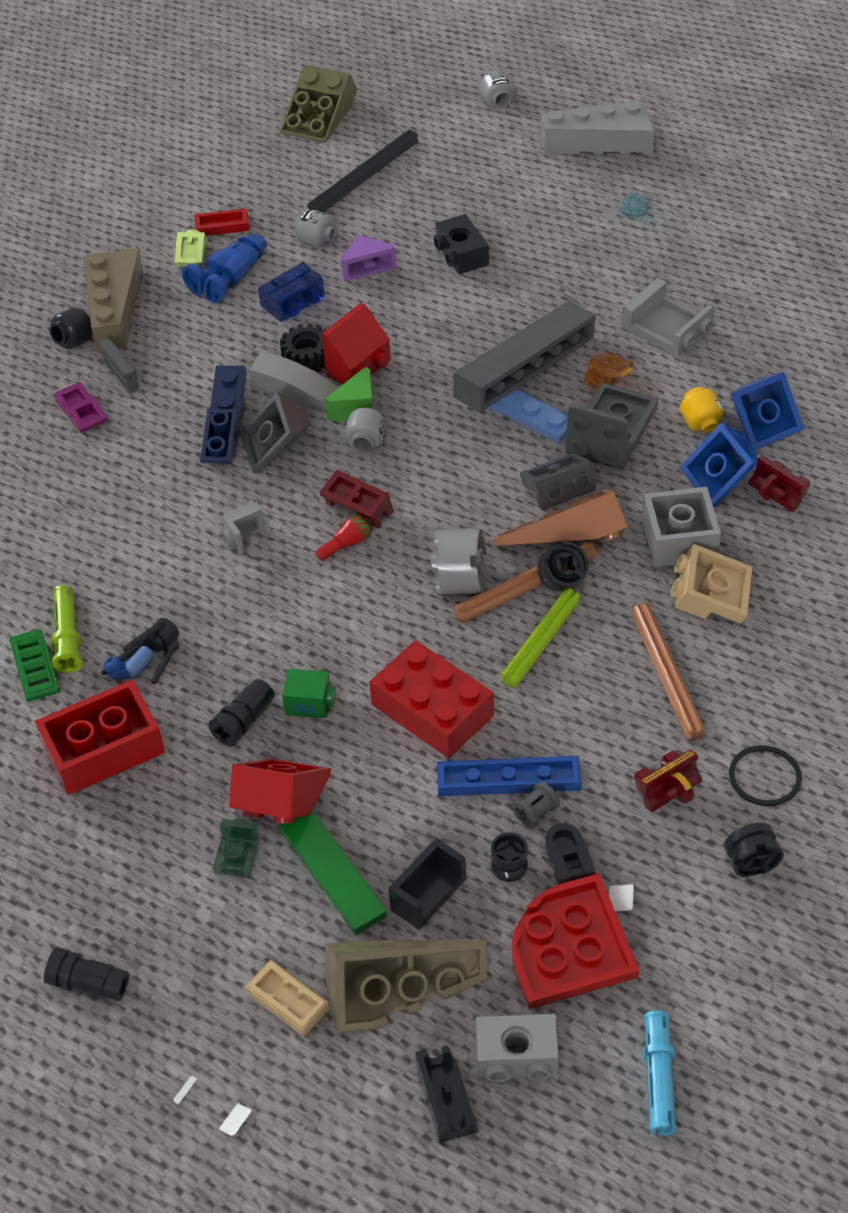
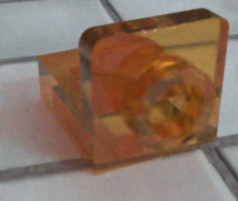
(606, 369)

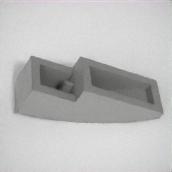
(291, 379)

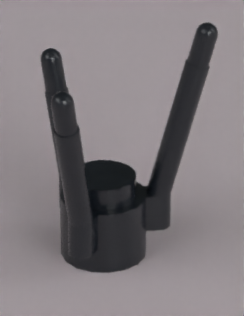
(157, 638)

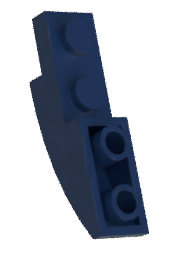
(224, 415)

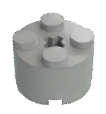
(459, 561)

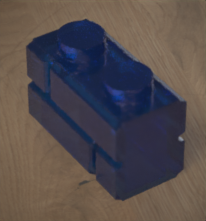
(291, 292)

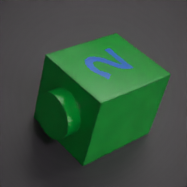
(308, 693)

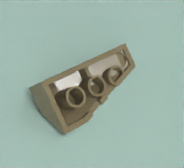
(385, 976)

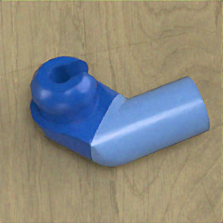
(122, 670)

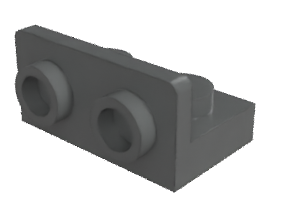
(560, 480)

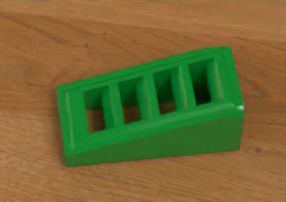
(30, 646)

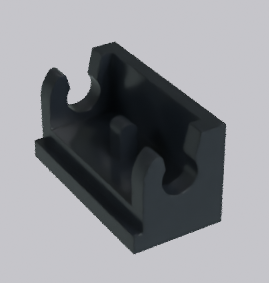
(445, 1095)

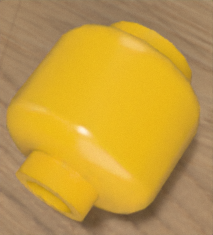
(701, 409)

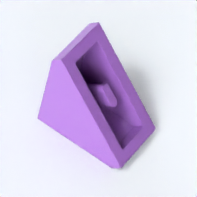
(367, 257)

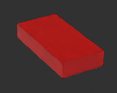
(222, 222)

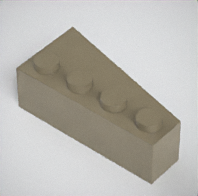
(112, 293)

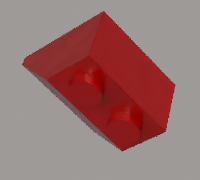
(354, 344)
(276, 788)

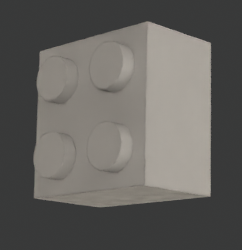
(678, 520)

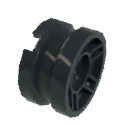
(550, 565)
(753, 850)

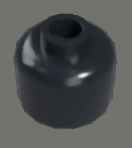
(71, 328)

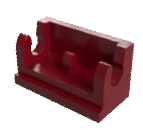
(357, 497)

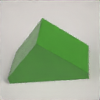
(350, 396)

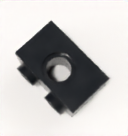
(461, 244)

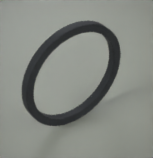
(758, 801)

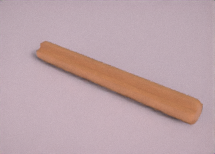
(508, 590)
(668, 672)

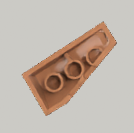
(586, 519)

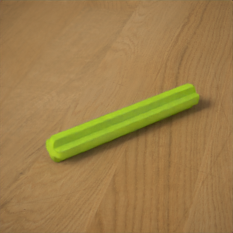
(540, 638)

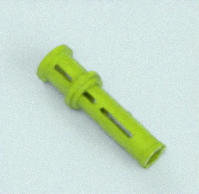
(66, 639)

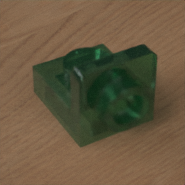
(237, 848)

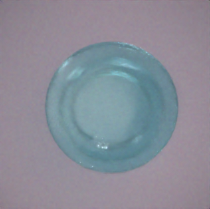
(634, 205)

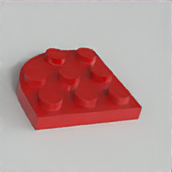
(570, 943)

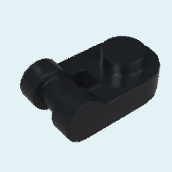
(566, 844)

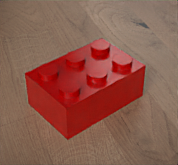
(432, 698)
(100, 737)

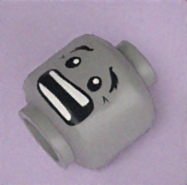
(497, 89)
(315, 228)
(365, 429)

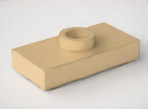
(287, 998)

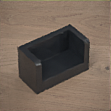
(427, 883)

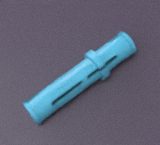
(659, 1059)

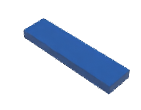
(507, 775)

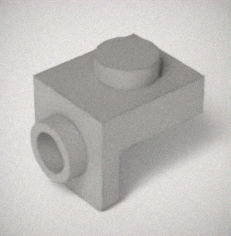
(241, 524)

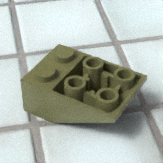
(318, 103)

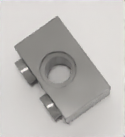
(532, 1032)

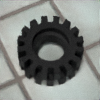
(303, 338)

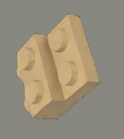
(711, 584)

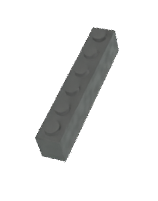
(523, 356)

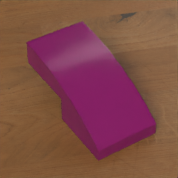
(80, 407)

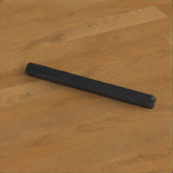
(363, 171)

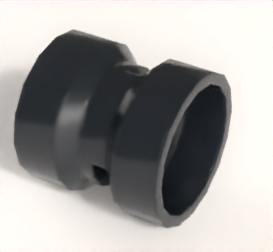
(509, 857)

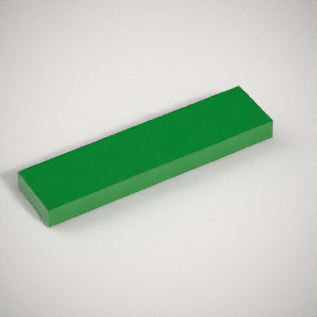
(334, 872)

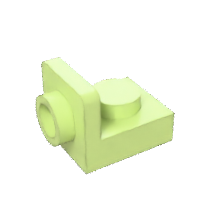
(190, 248)

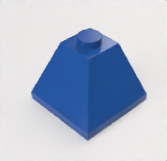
(767, 410)
(720, 462)

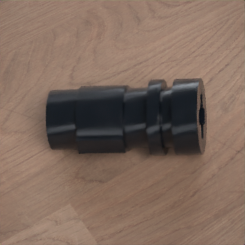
(235, 720)
(88, 976)

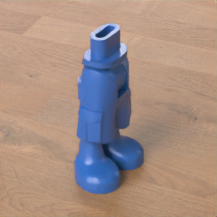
(224, 268)

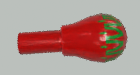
(352, 532)

